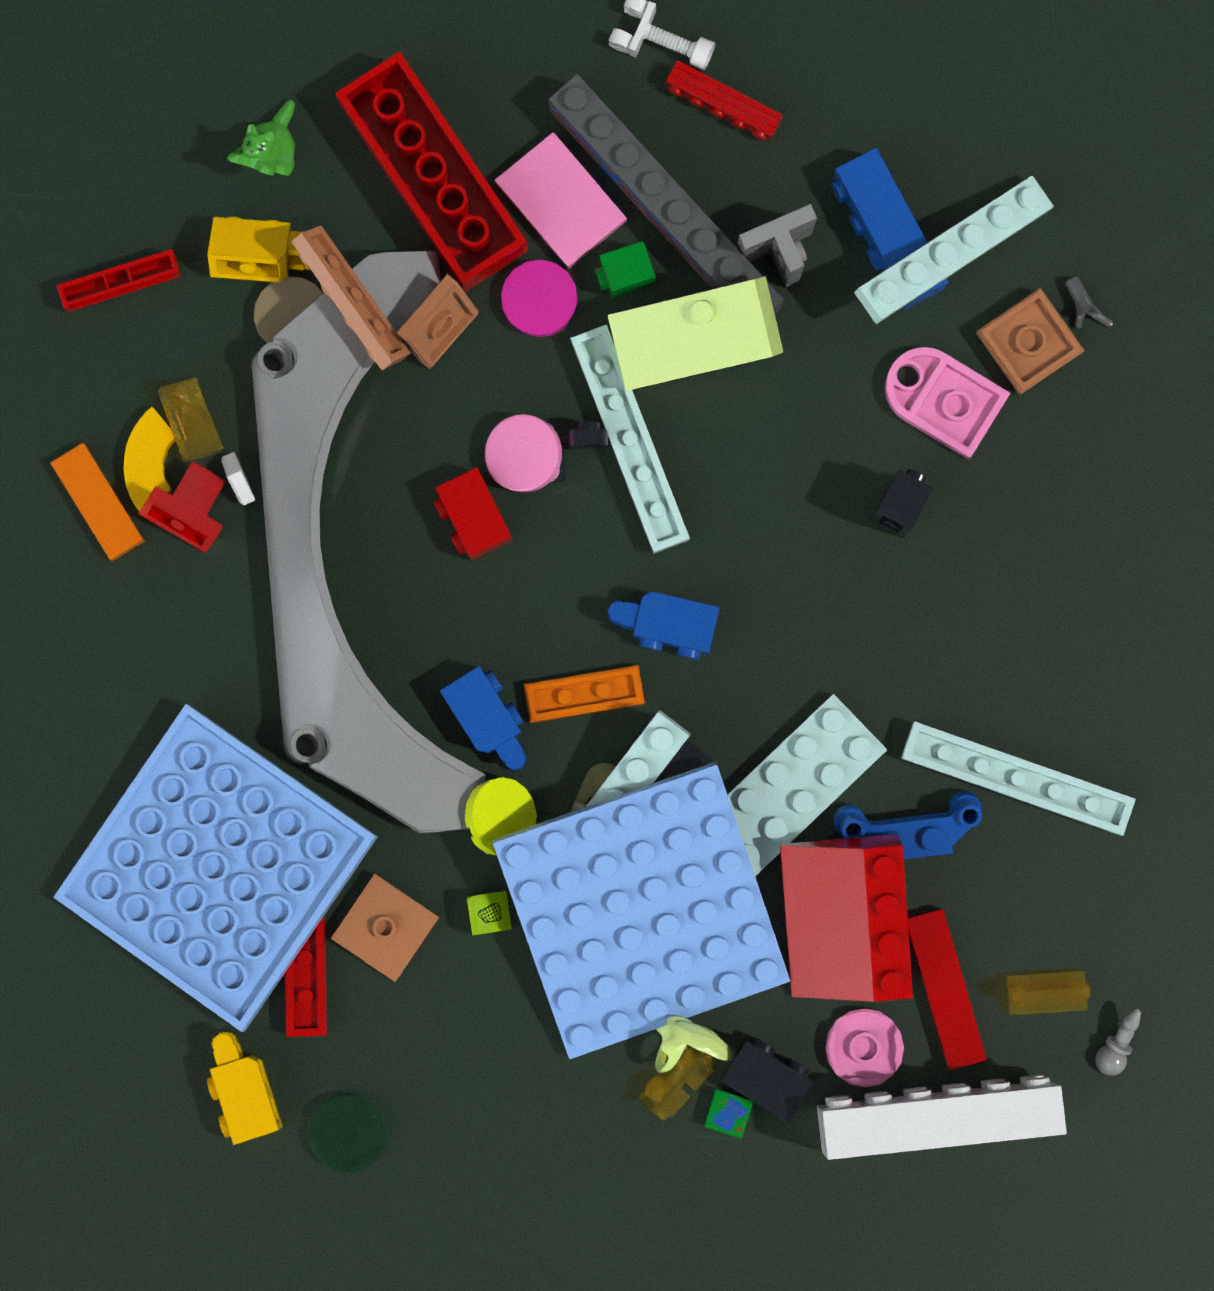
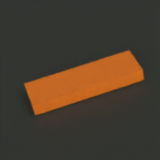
(97, 502)
(584, 694)

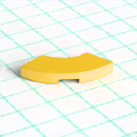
(146, 457)

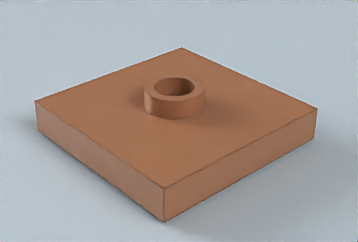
(438, 322)
(1030, 341)
(385, 927)

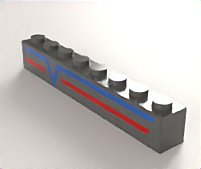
(651, 188)

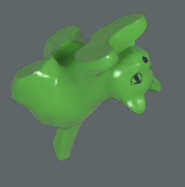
(268, 145)

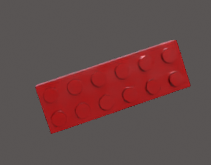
(432, 171)

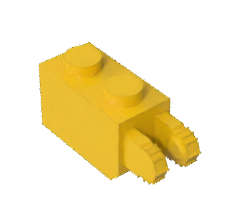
(252, 249)
(242, 1092)

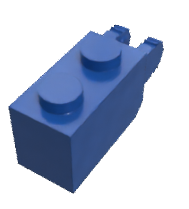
(669, 623)
(485, 717)

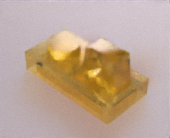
(190, 420)

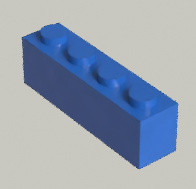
(880, 214)

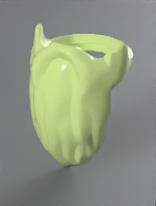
(681, 1032)

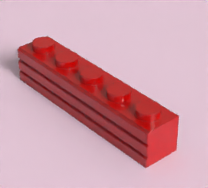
(723, 101)
(119, 280)

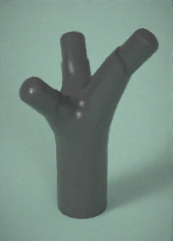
(1084, 304)

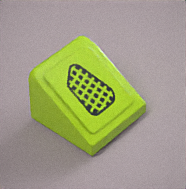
(489, 913)

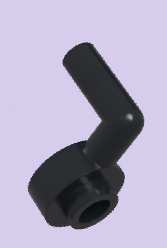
(586, 436)

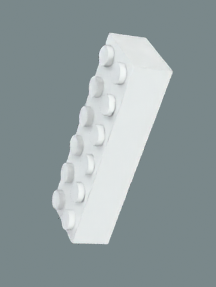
(942, 1118)

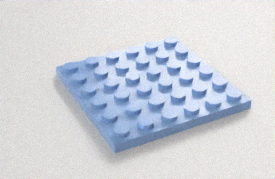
(215, 867)
(641, 910)

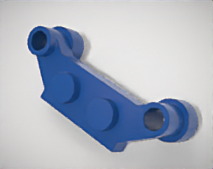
(919, 834)

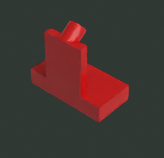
(188, 507)

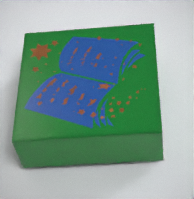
(728, 1113)

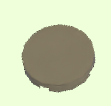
(281, 304)

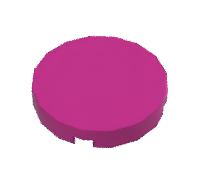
(539, 298)

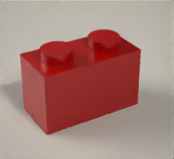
(472, 514)

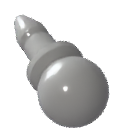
(1112, 1057)

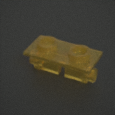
(1047, 993)
(664, 1092)

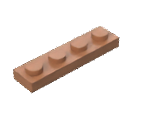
(350, 297)

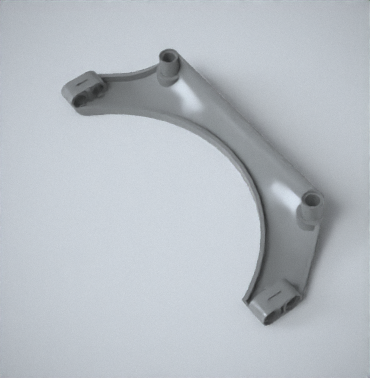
(318, 675)

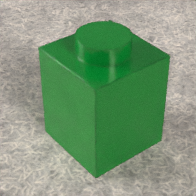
(625, 270)

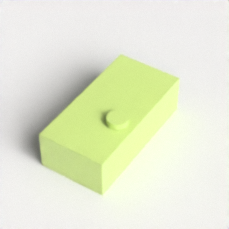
(695, 333)

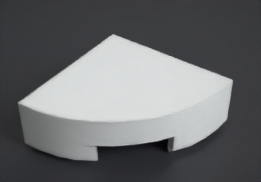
(237, 478)

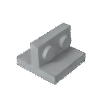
(782, 241)

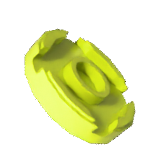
(497, 810)

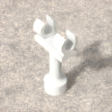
(698, 52)

